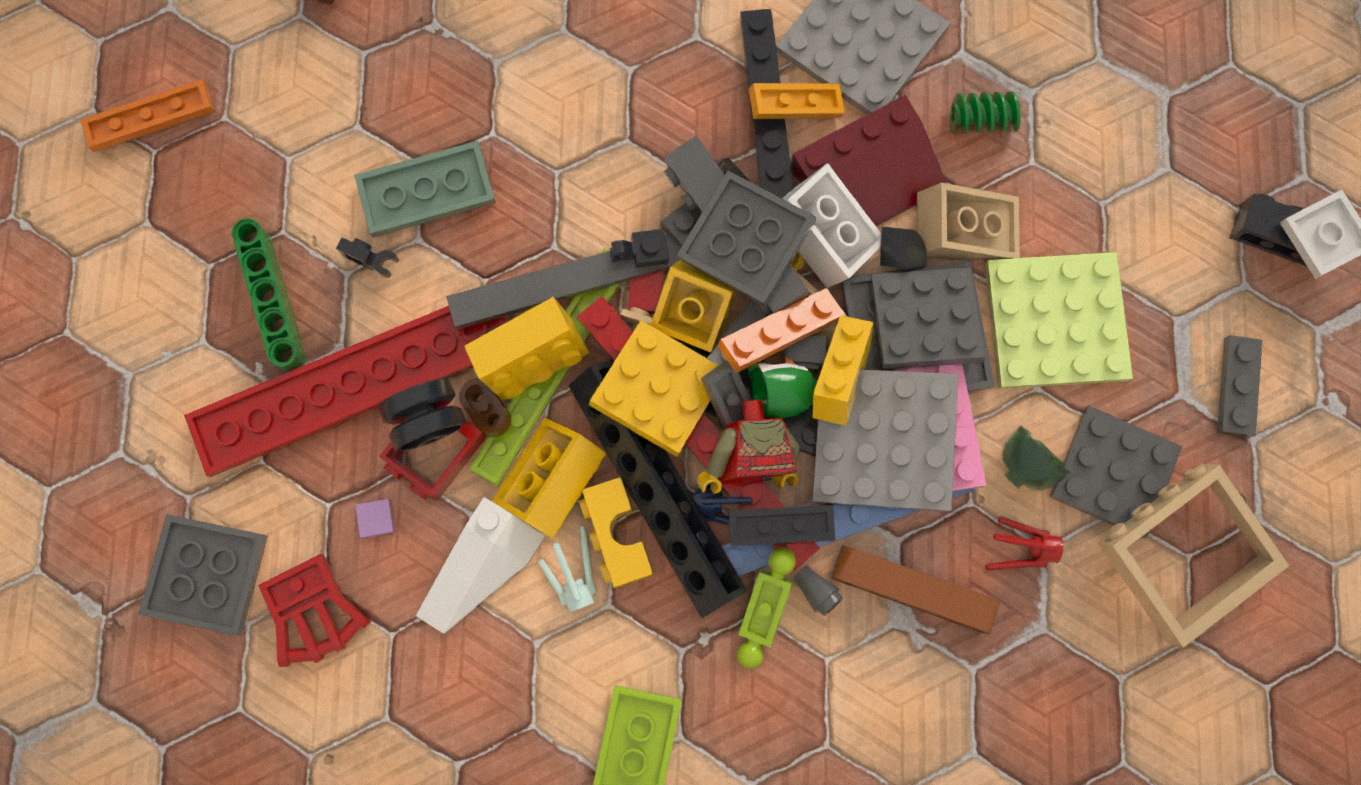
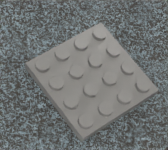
(863, 46)
(894, 444)

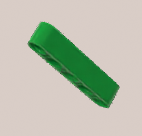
(258, 285)

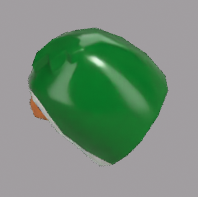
(785, 388)

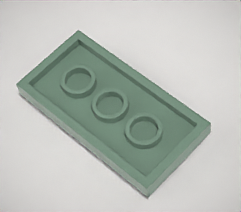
(424, 189)

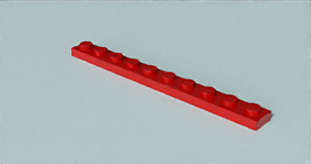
(612, 335)

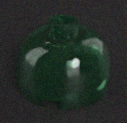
(1031, 462)

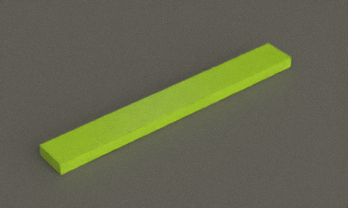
(527, 408)

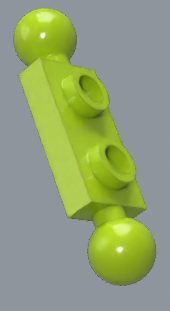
(766, 608)

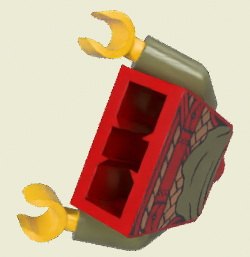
(753, 450)

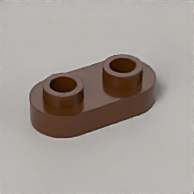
(486, 409)

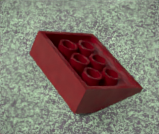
(878, 160)

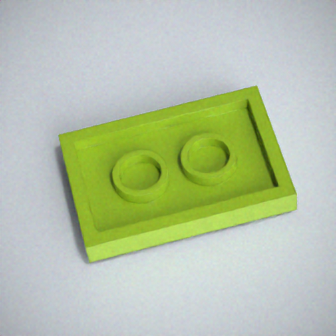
(637, 738)

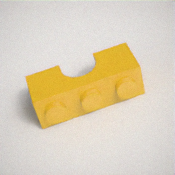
(840, 371)
(604, 505)

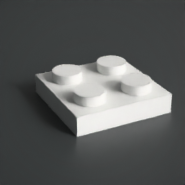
(1326, 233)

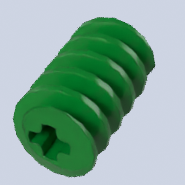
(985, 110)

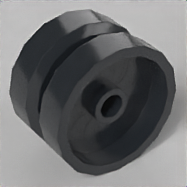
(421, 414)

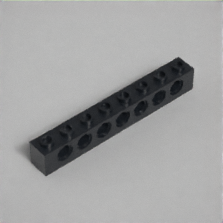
(663, 503)

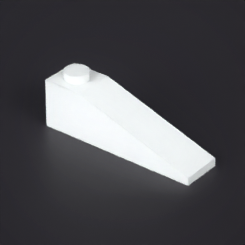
(483, 559)

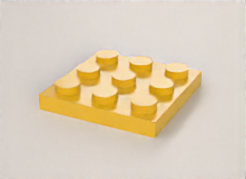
(655, 388)

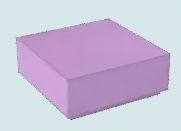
(375, 518)

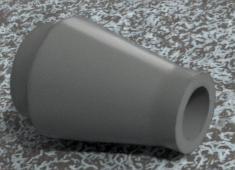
(818, 591)

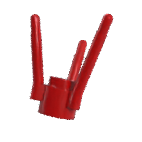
(1041, 546)

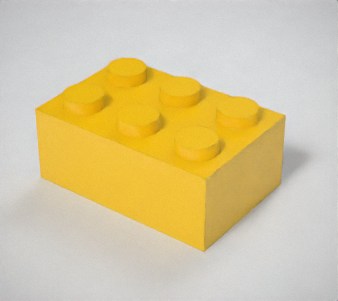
(527, 349)

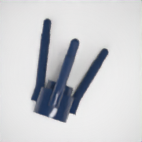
(711, 503)

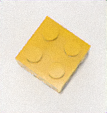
(693, 307)

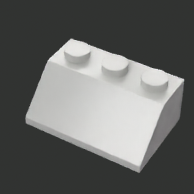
(842, 231)

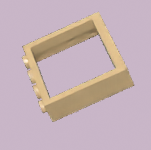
(1226, 596)

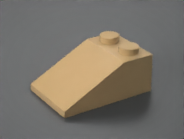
(968, 223)

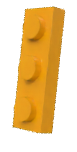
(796, 101)

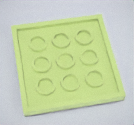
(1058, 320)

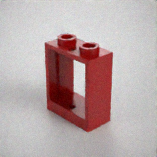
(421, 486)

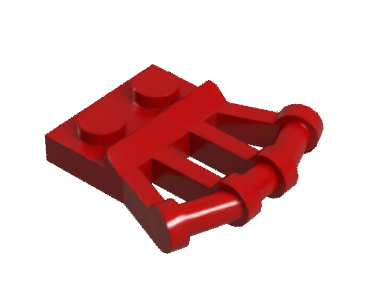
(299, 591)

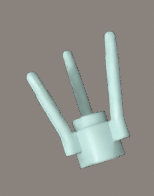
(576, 593)

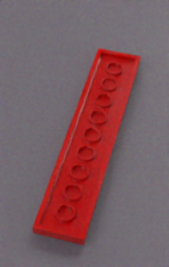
(330, 390)

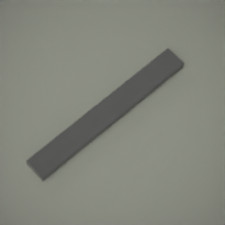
(557, 281)

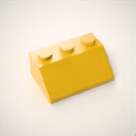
(549, 477)

